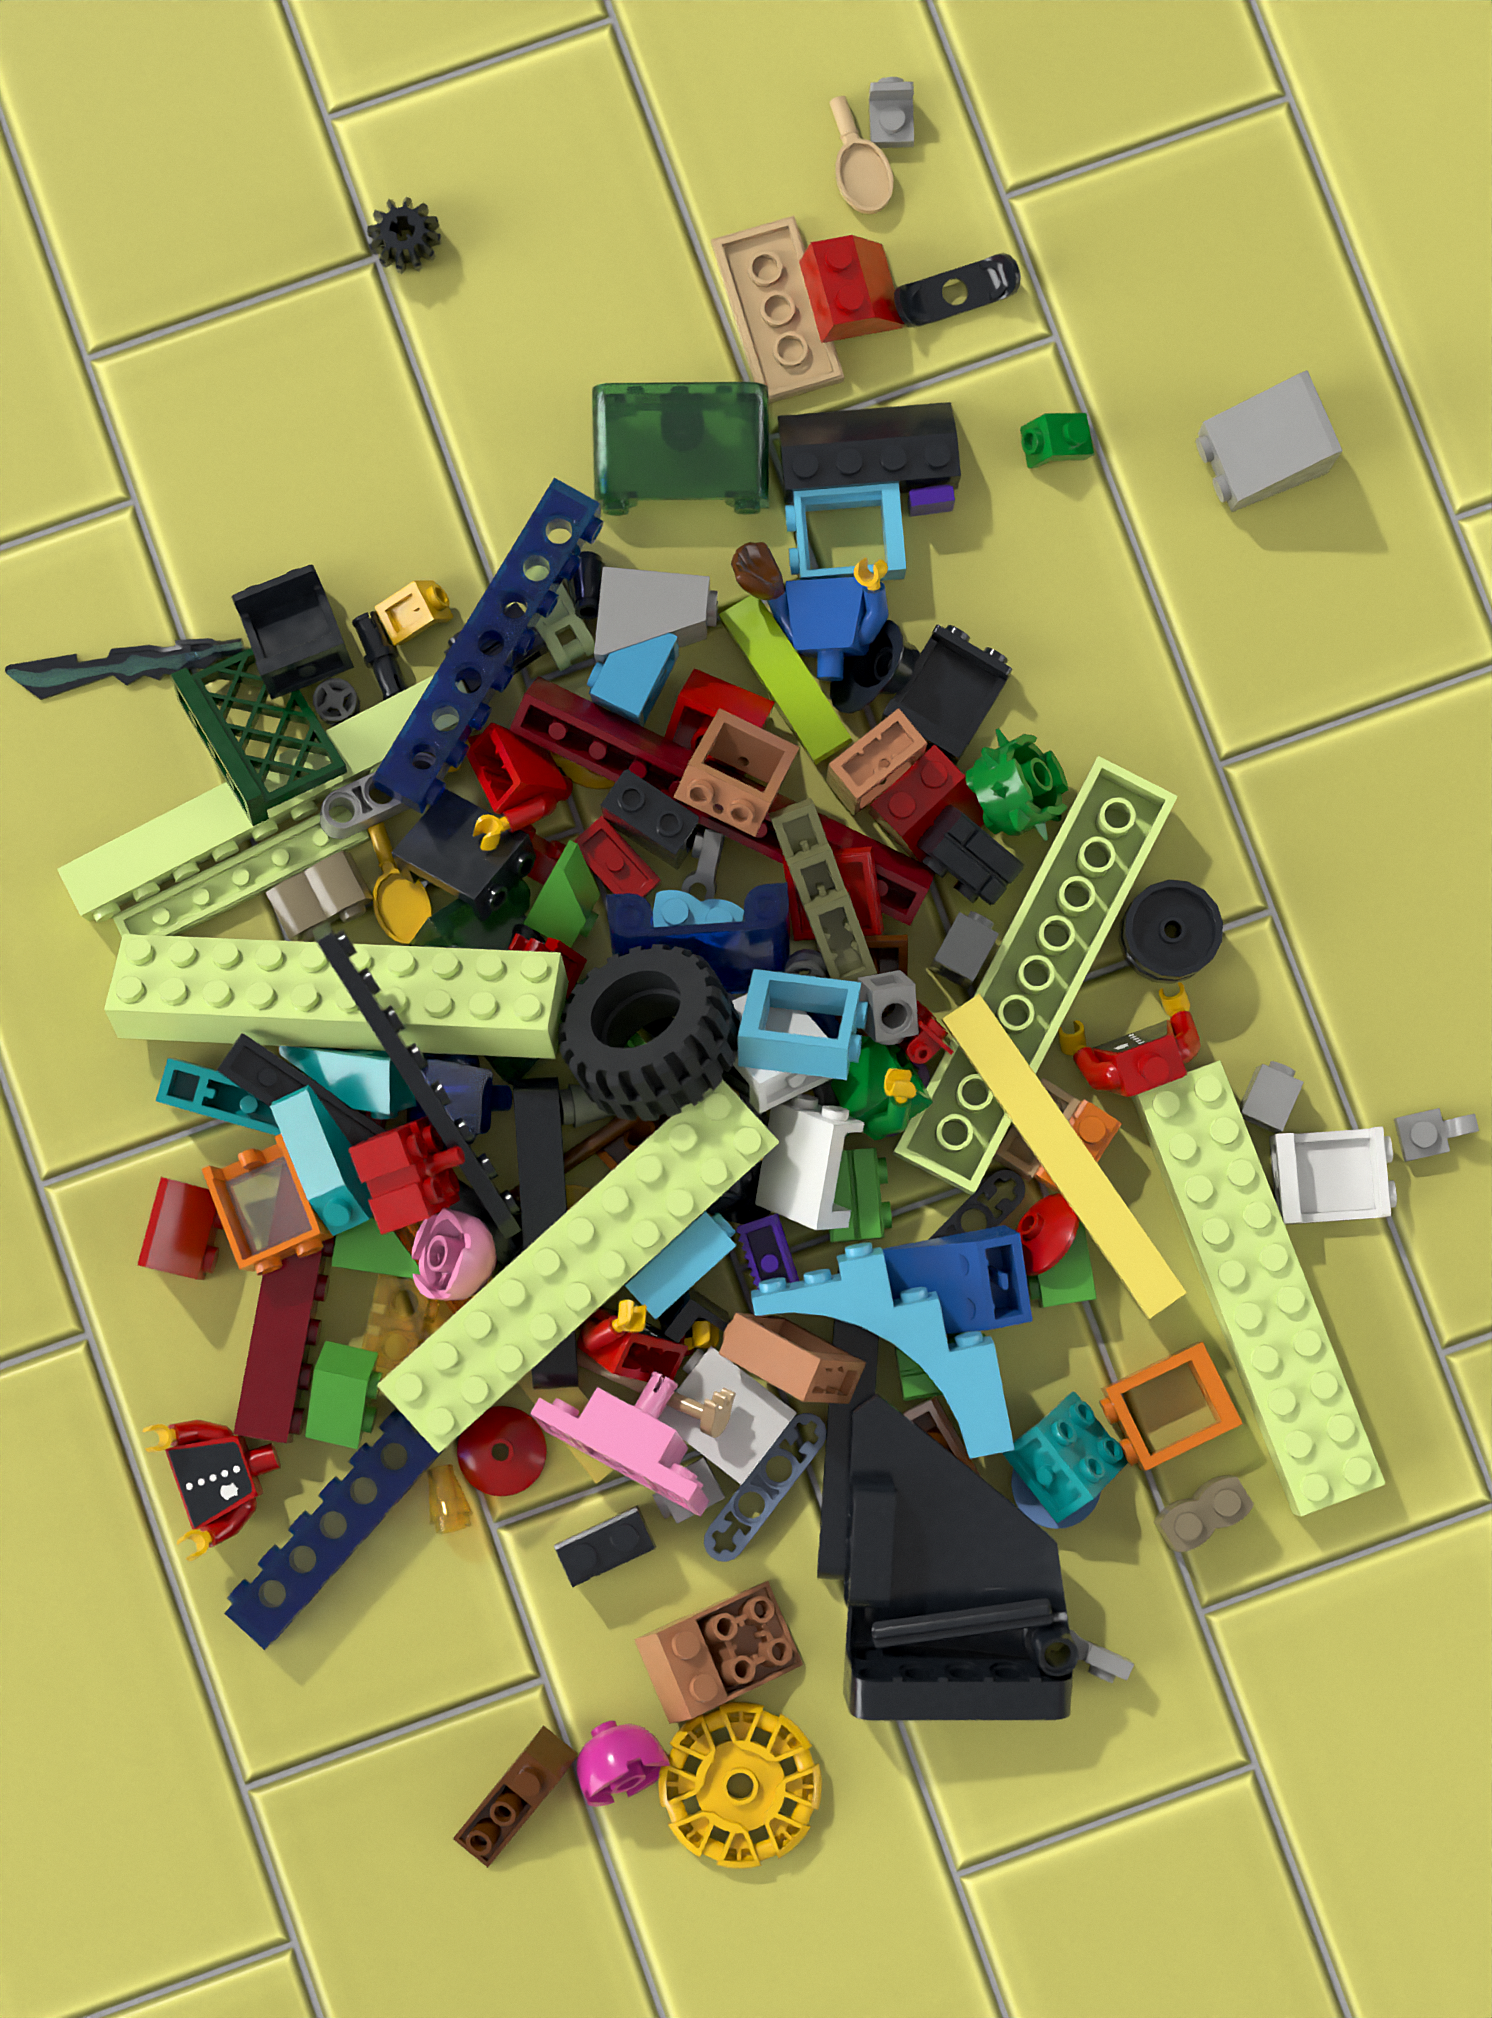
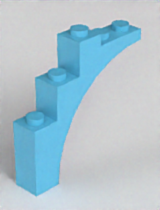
(862, 1296)

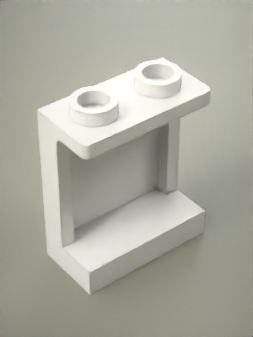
(774, 1087)
(803, 1168)
(1332, 1175)
(754, 1420)

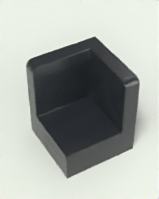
(687, 1309)

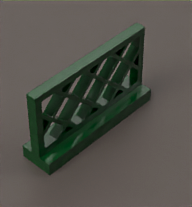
(230, 754)

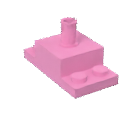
(629, 1439)

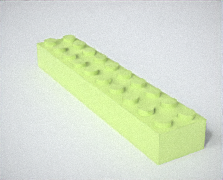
(1041, 964)
(293, 996)
(577, 1265)
(1258, 1290)

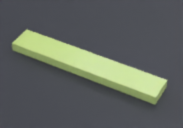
(237, 879)

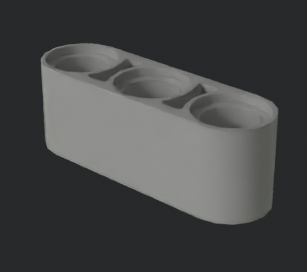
(363, 809)

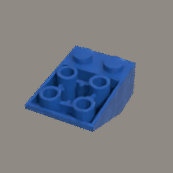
(973, 1273)

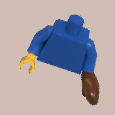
(818, 616)

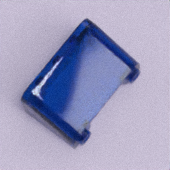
(728, 947)

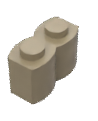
(319, 895)
(1193, 1520)

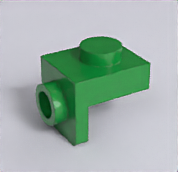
(1056, 438)

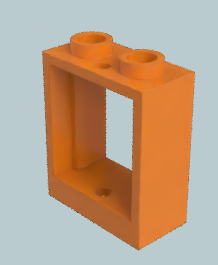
(1210, 1386)

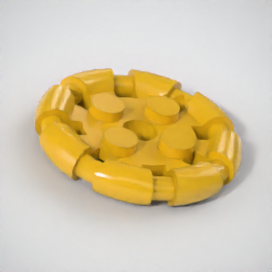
(745, 1757)

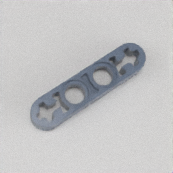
(770, 1490)

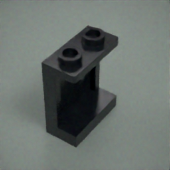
(292, 631)
(951, 690)
(650, 818)
(450, 857)

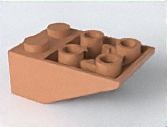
(718, 1653)

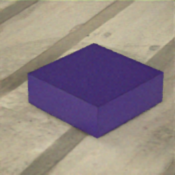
(931, 500)

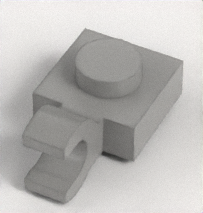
(708, 849)
(1427, 1134)
(1103, 1662)

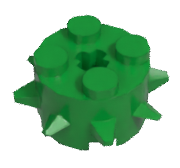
(1018, 786)

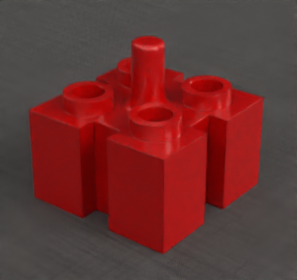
(407, 1174)

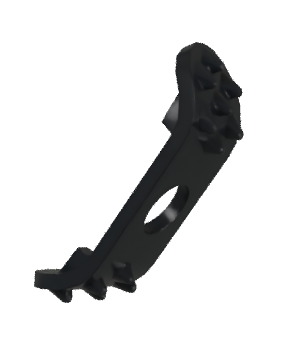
(985, 281)

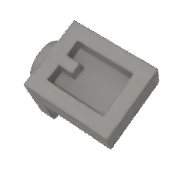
(891, 113)

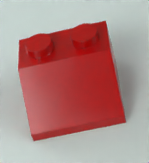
(849, 288)
(701, 700)
(920, 797)
(181, 1231)

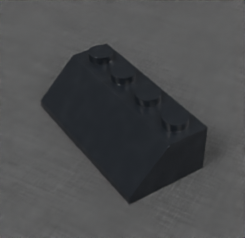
(870, 448)

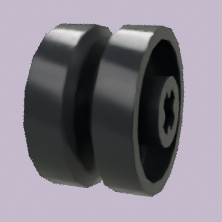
(1195, 941)

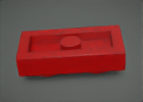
(615, 860)

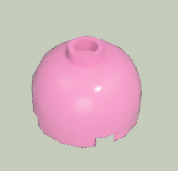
(453, 1255)

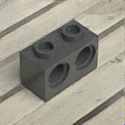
(964, 949)

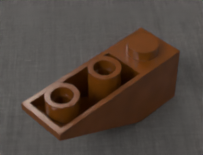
(516, 1796)

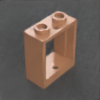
(748, 750)
(877, 756)
(791, 1358)

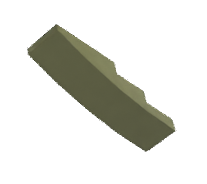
(822, 891)

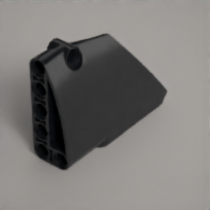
(938, 1541)

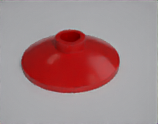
(1047, 1233)
(525, 1457)

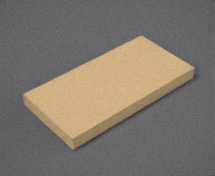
(774, 309)

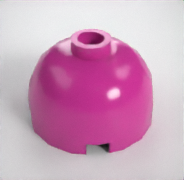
(618, 1761)

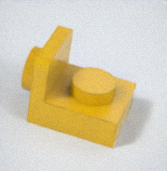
(414, 610)

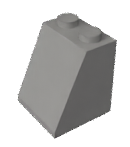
(1269, 443)
(651, 604)

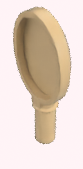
(860, 165)

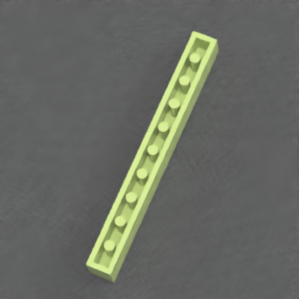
(216, 822)

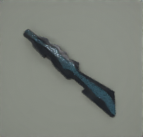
(127, 664)

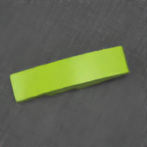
(785, 678)

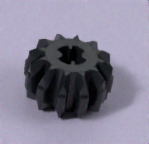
(400, 219)

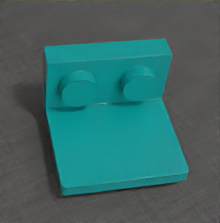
(1066, 1457)

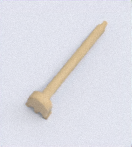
(713, 1413)

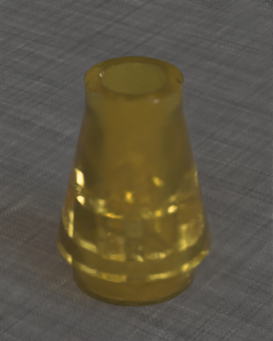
(447, 1502)

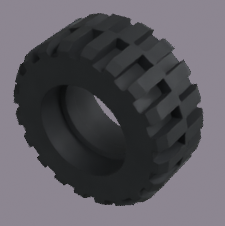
(671, 1067)

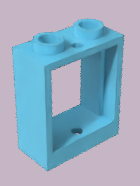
(842, 498)
(801, 1052)
(682, 1263)

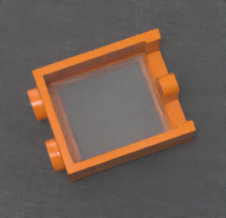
(265, 1209)

